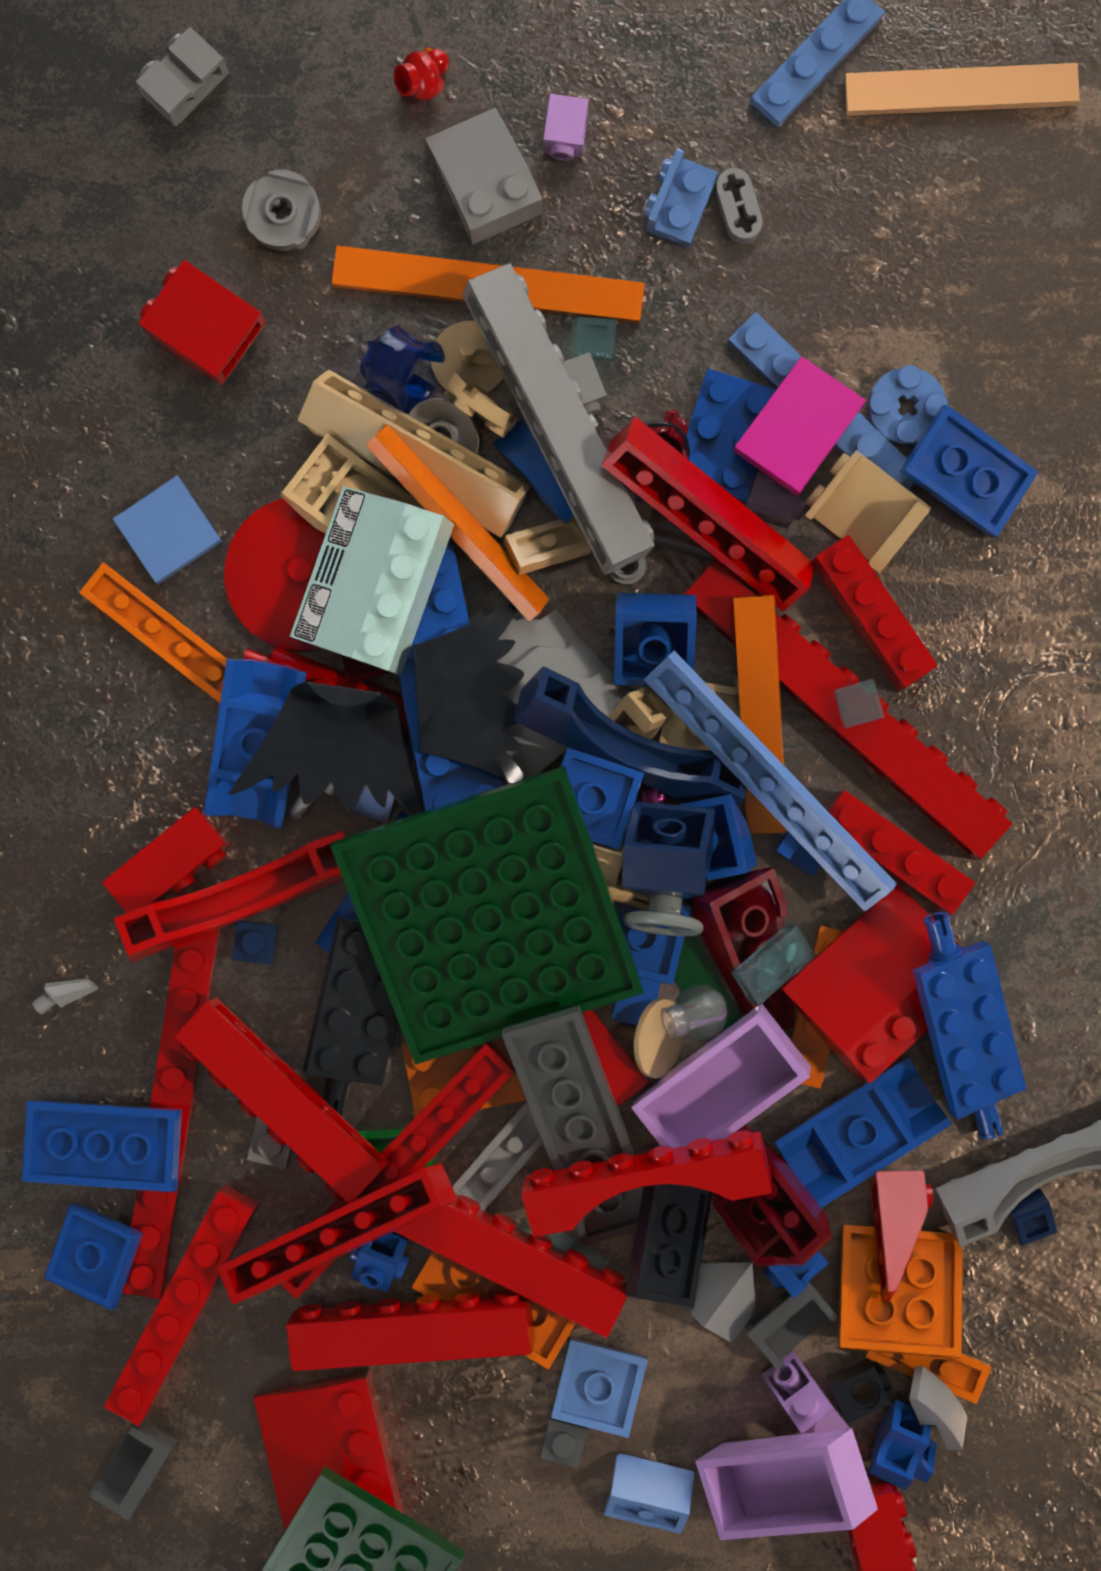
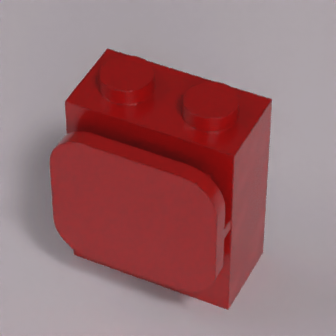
(201, 322)

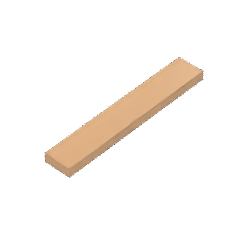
(961, 89)

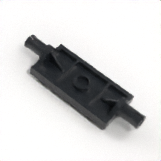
(352, 1018)

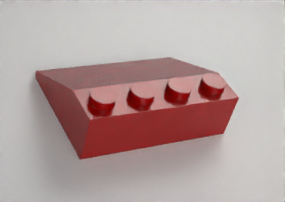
(864, 986)
(327, 1425)

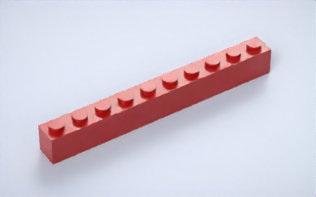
(882, 744)

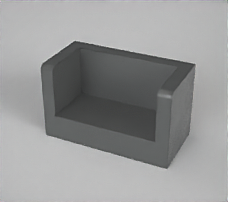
(788, 1322)
(133, 1468)

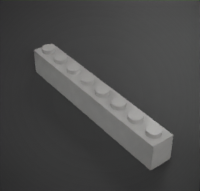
(557, 417)

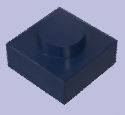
(255, 942)

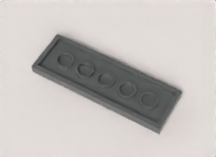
(573, 1108)

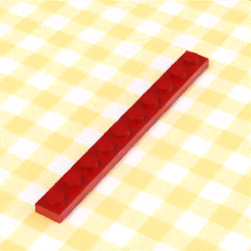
(172, 1089)

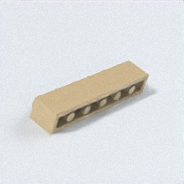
(356, 416)

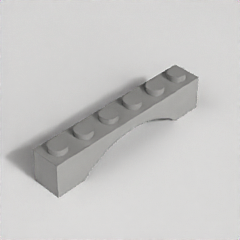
(982, 1200)

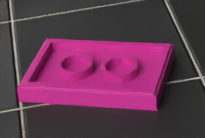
(799, 426)

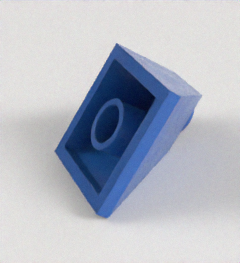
(733, 843)

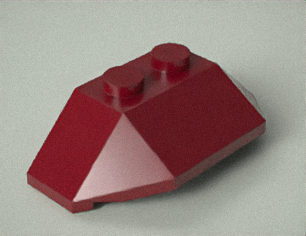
(777, 1226)

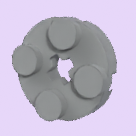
(269, 192)

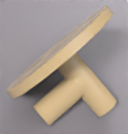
(467, 356)
(653, 1048)

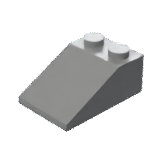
(485, 175)

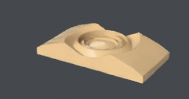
(320, 480)

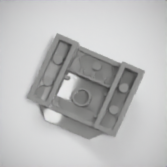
(558, 647)

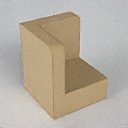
(642, 712)

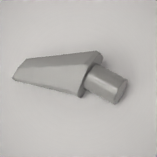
(63, 993)

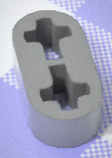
(746, 203)

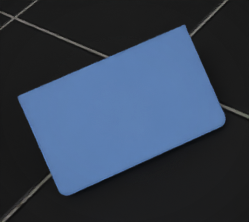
(650, 1493)

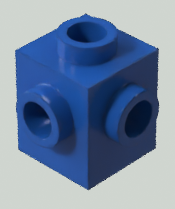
(380, 1261)

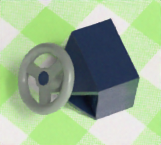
(669, 860)

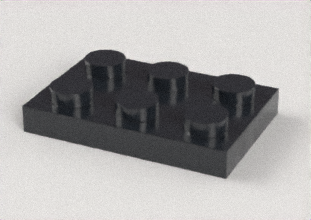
(669, 1244)

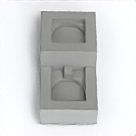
(938, 1406)

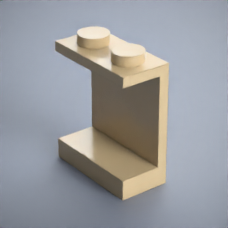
(867, 507)

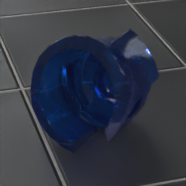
(390, 364)

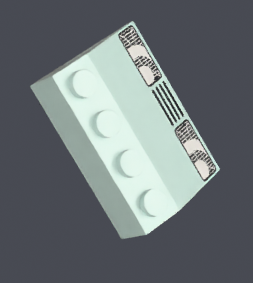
(372, 579)

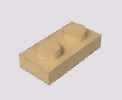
(546, 545)

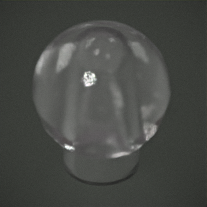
(696, 1013)

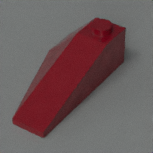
(737, 920)

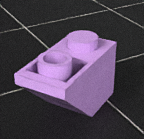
(803, 1397)

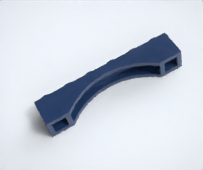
(566, 715)

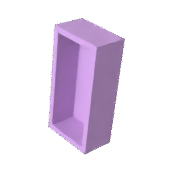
(723, 1083)
(787, 1485)

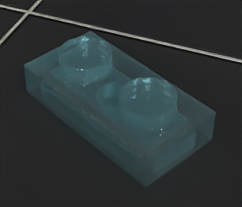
(773, 964)

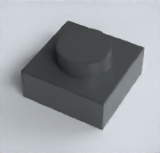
(563, 1443)

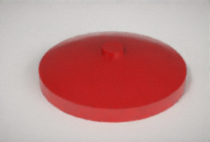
(270, 572)

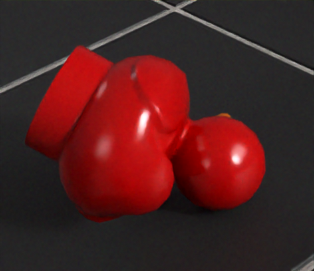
(421, 74)

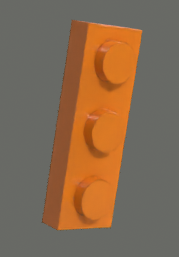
(962, 1376)

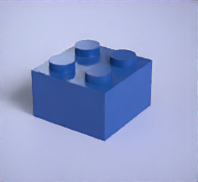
(649, 631)

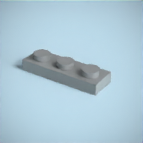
(500, 1159)

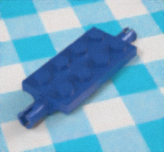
(968, 1026)

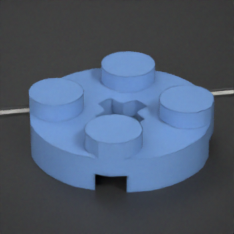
(907, 384)

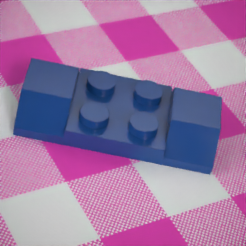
(248, 708)
(862, 1132)

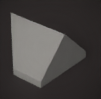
(724, 1298)

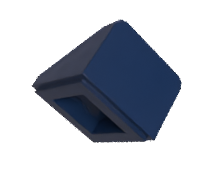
(1032, 1218)

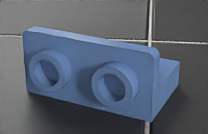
(681, 199)

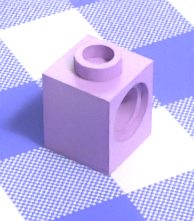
(565, 127)

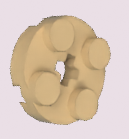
(475, 400)

